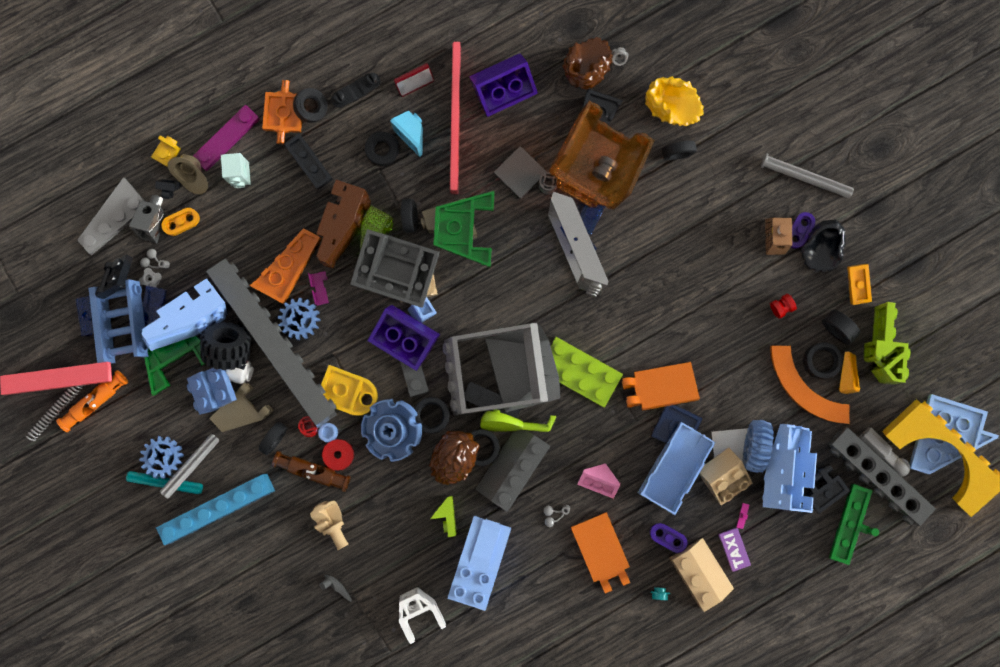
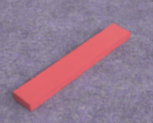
(56, 378)

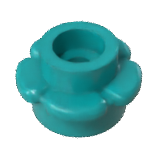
(659, 594)

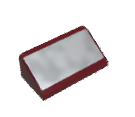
(413, 80)

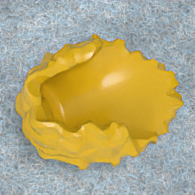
(674, 101)

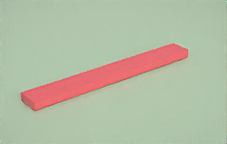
(455, 117)

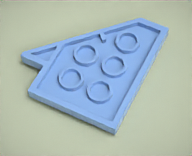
(933, 453)

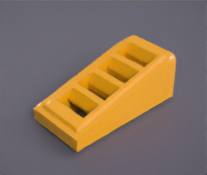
(849, 377)

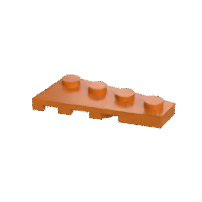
(282, 275)

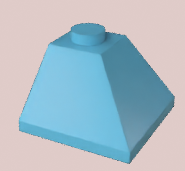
(410, 130)

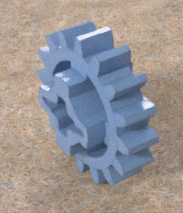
(307, 315)
(154, 460)

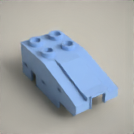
(188, 321)
(676, 468)
(786, 470)
(479, 563)

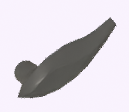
(336, 585)

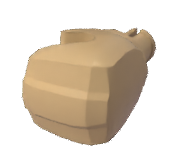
(329, 522)

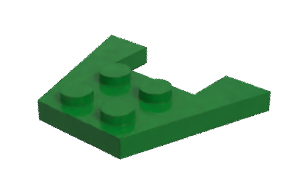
(455, 227)
(165, 356)

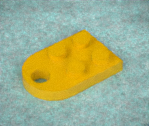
(347, 391)

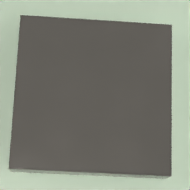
(520, 172)

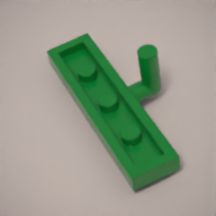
(851, 524)

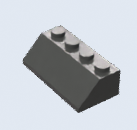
(512, 468)

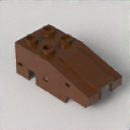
(341, 221)

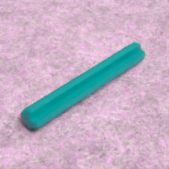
(142, 478)

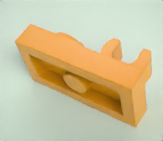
(859, 284)

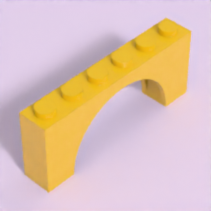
(979, 481)

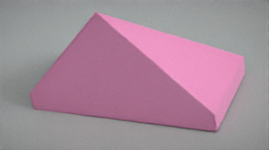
(600, 480)

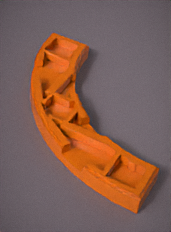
(801, 393)

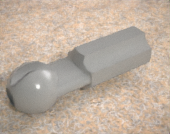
(884, 451)

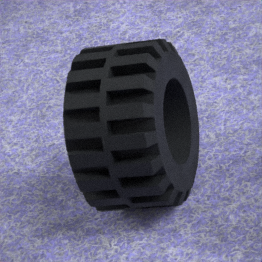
(225, 346)

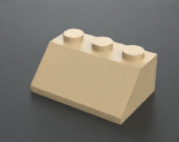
(702, 574)

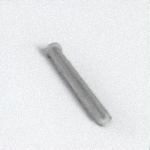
(806, 176)

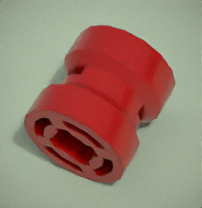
(783, 306)
(311, 430)

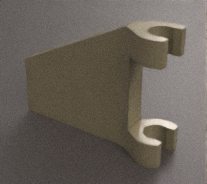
(239, 412)

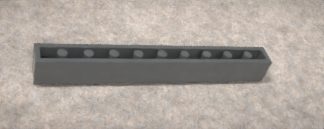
(271, 342)

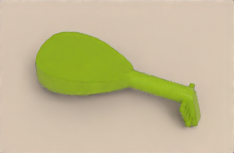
(502, 422)

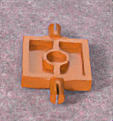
(279, 113)

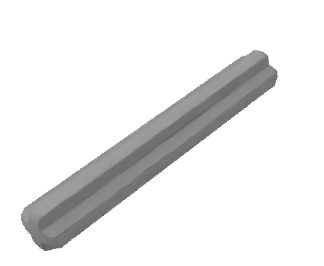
(188, 467)

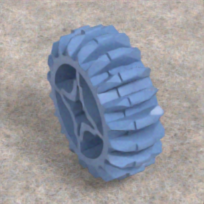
(758, 446)

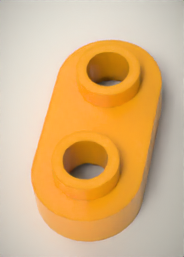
(181, 220)

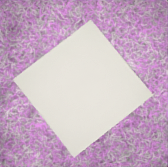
(729, 439)

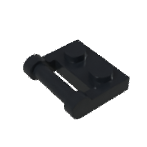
(114, 276)

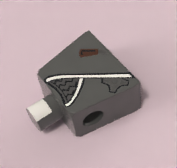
(148, 219)

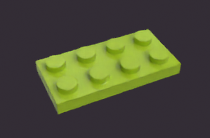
(584, 373)

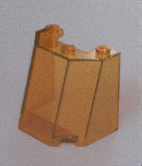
(580, 155)

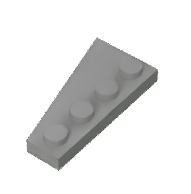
(112, 217)

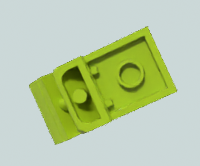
(893, 354)

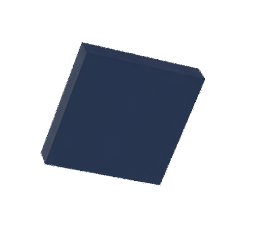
(670, 419)

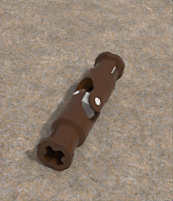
(308, 470)

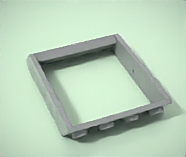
(584, 260)
(534, 365)

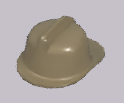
(188, 173)

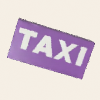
(734, 549)

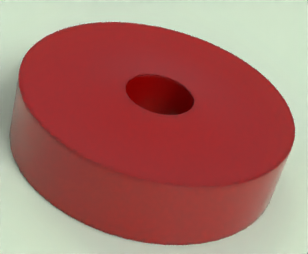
(329, 454)

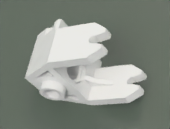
(409, 609)

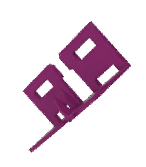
(321, 294)

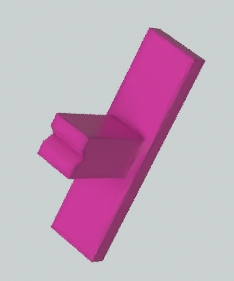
(743, 515)

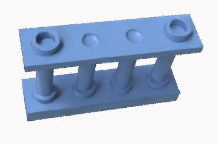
(102, 323)

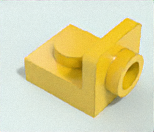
(165, 150)

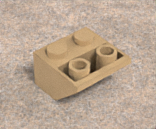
(725, 476)

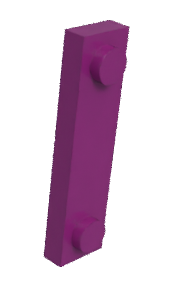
(226, 137)

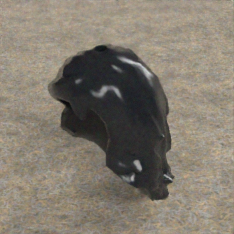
(824, 246)

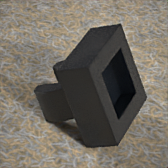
(167, 187)

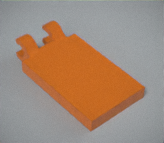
(662, 386)
(601, 550)

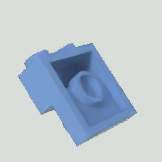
(210, 390)

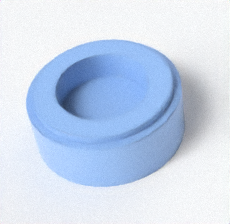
(328, 432)

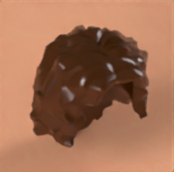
(587, 63)
(453, 457)

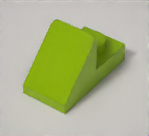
(447, 510)

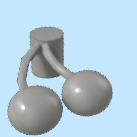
(151, 253)
(548, 511)

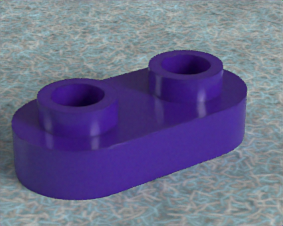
(800, 231)
(668, 537)

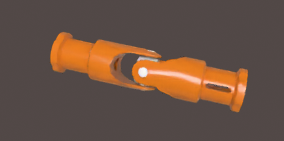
(94, 400)

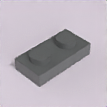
(415, 380)

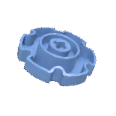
(405, 432)

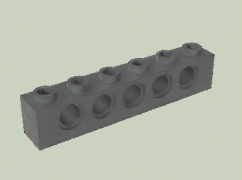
(920, 508)

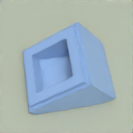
(424, 313)

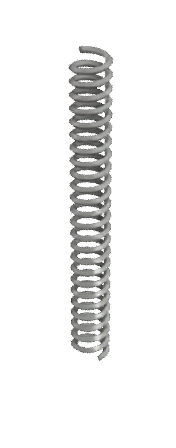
(53, 412)

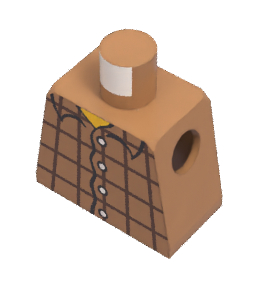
(778, 233)

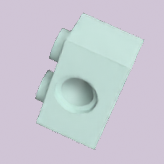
(235, 170)

